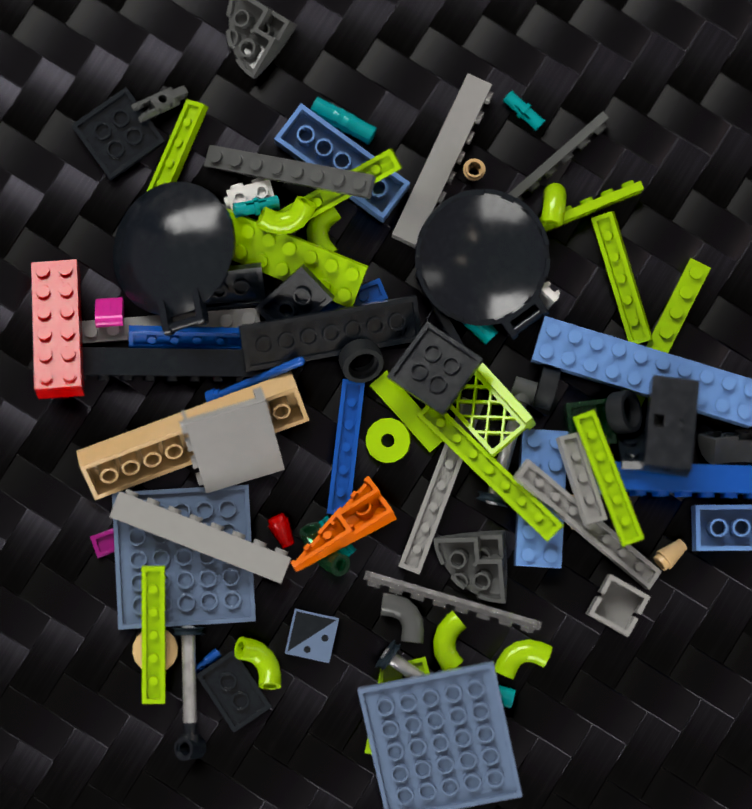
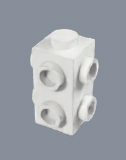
(241, 193)

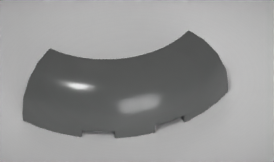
(726, 446)

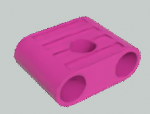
(109, 312)

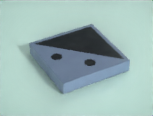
(311, 635)

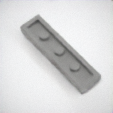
(581, 479)

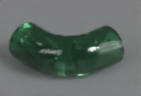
(334, 563)

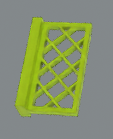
(504, 398)

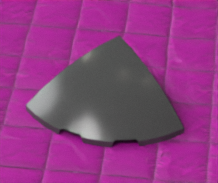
(256, 34)
(476, 562)

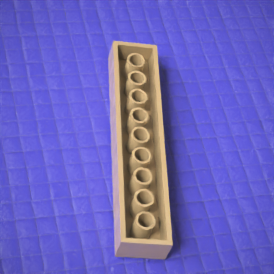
(162, 446)

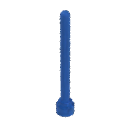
(271, 373)

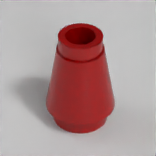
(281, 529)

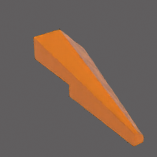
(360, 516)

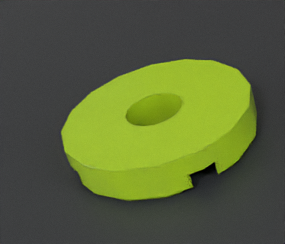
(401, 436)

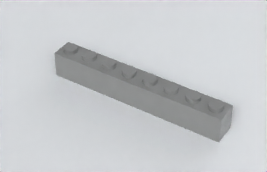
(443, 158)
(199, 536)

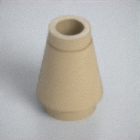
(476, 165)
(670, 554)

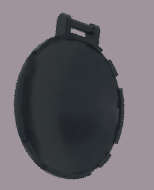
(174, 252)
(484, 259)

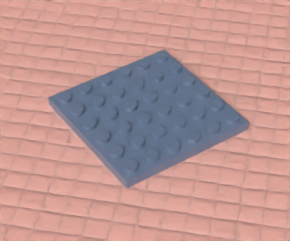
(196, 585)
(441, 739)

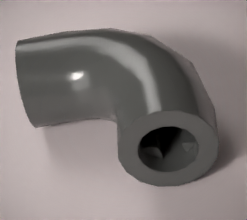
(407, 614)

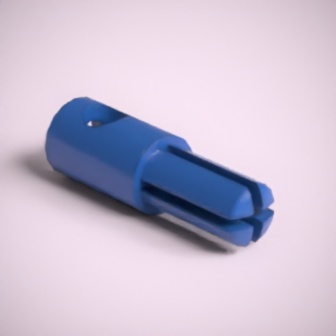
(208, 660)

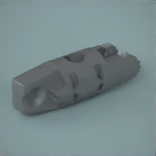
(169, 97)

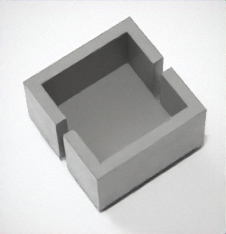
(617, 605)

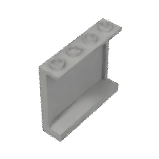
(233, 443)

